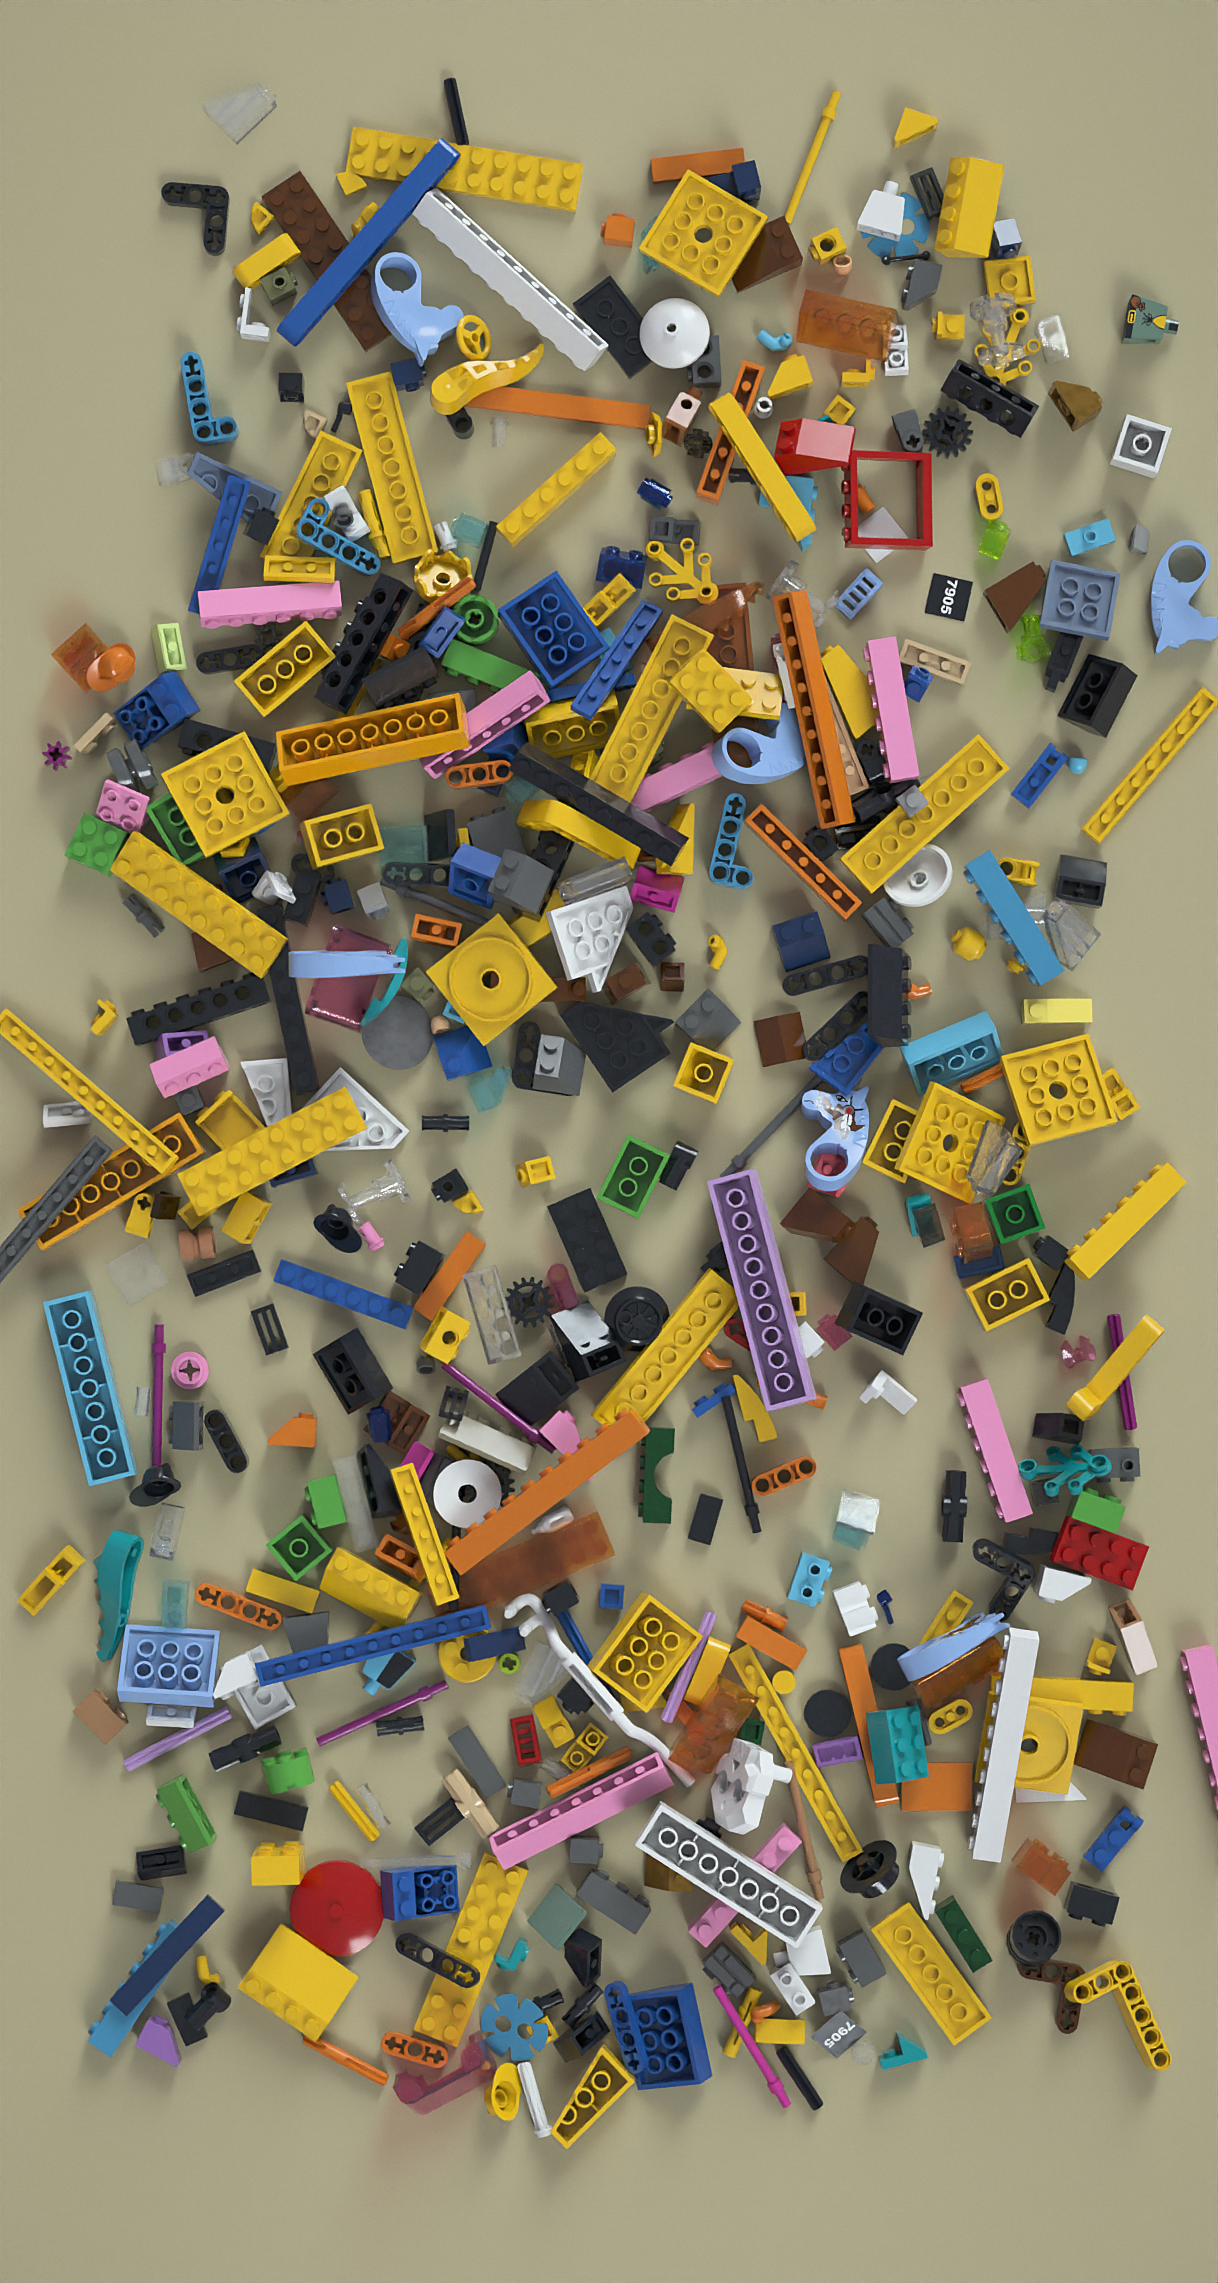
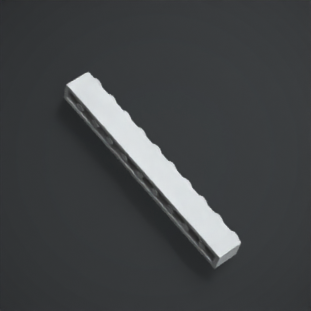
(510, 279)
(1004, 1744)

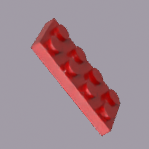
(1099, 1553)

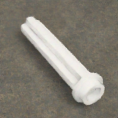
(534, 2100)

